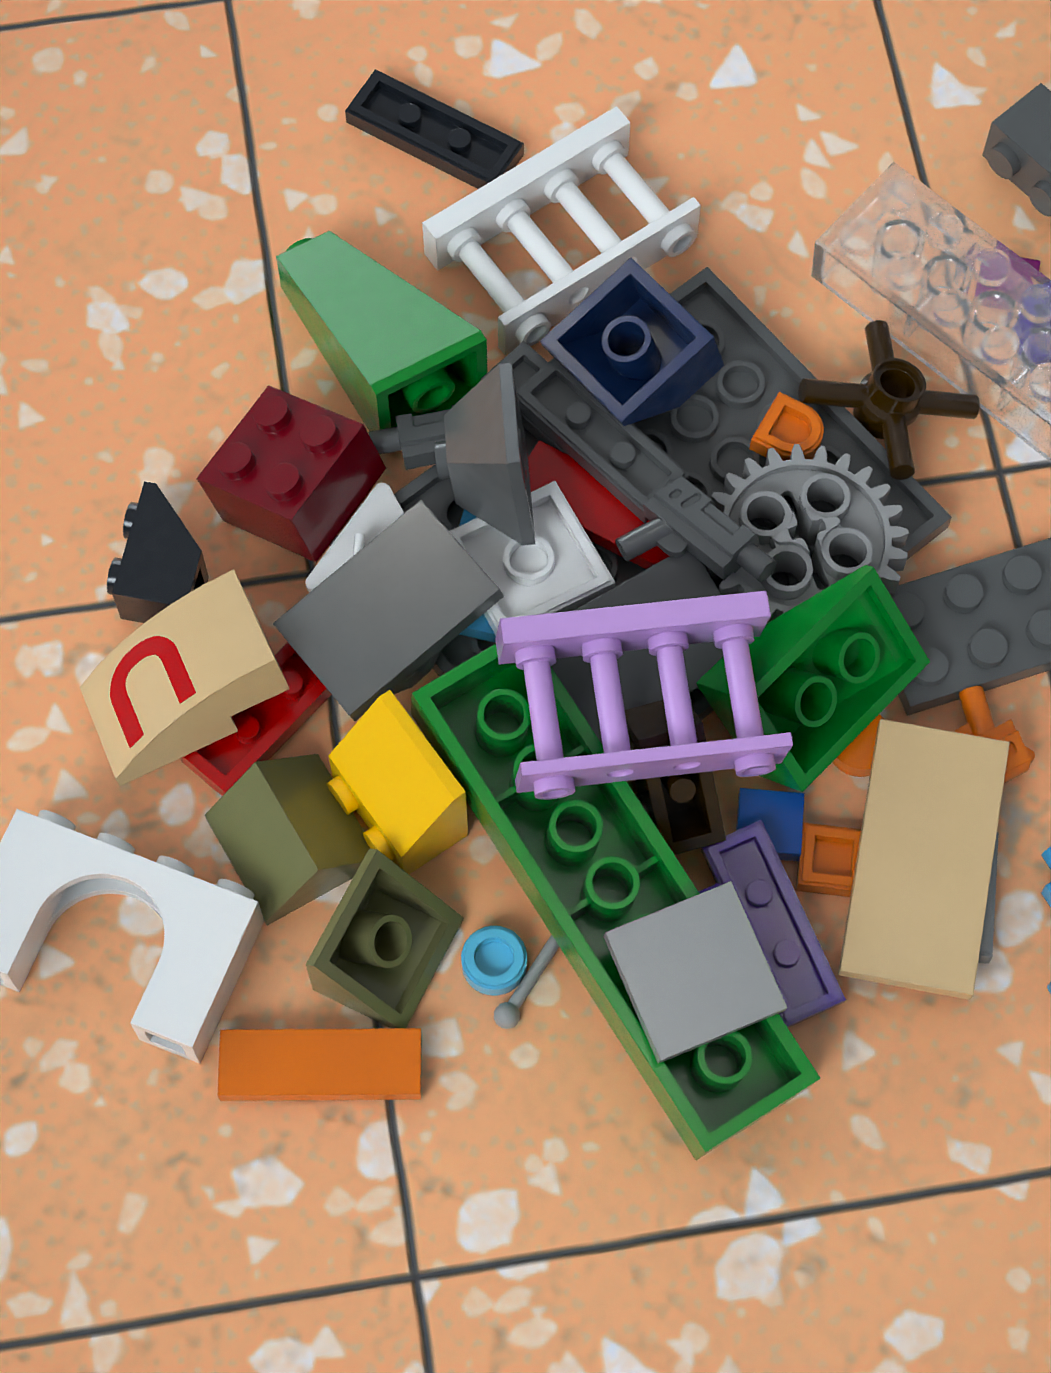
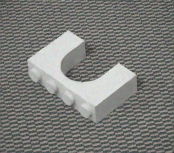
(205, 924)

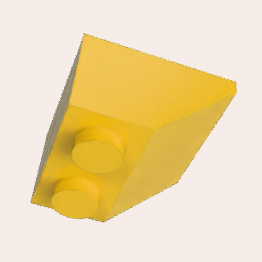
(398, 786)

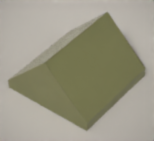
(287, 834)
(382, 943)

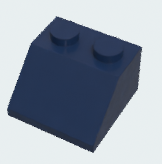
(634, 347)

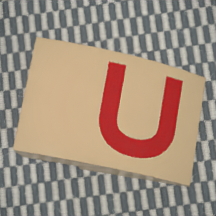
(181, 679)

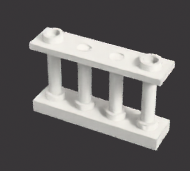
(555, 178)

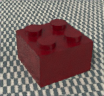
(292, 473)

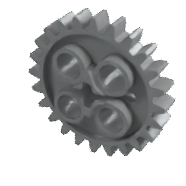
(856, 528)

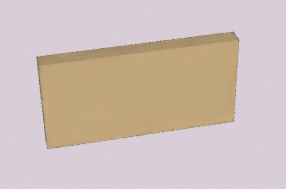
(924, 859)

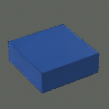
(780, 814)

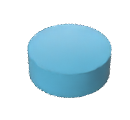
(494, 960)

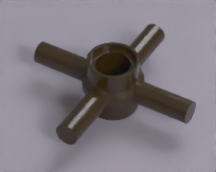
(889, 399)

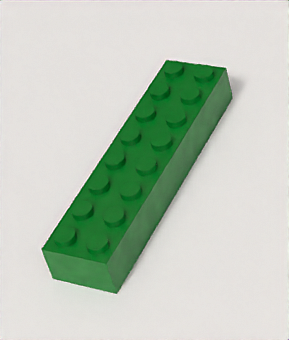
(590, 869)

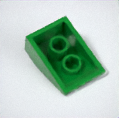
(825, 672)

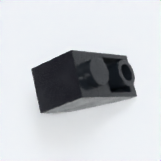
(158, 559)

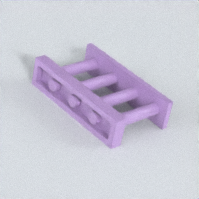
(666, 631)

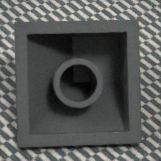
(489, 456)

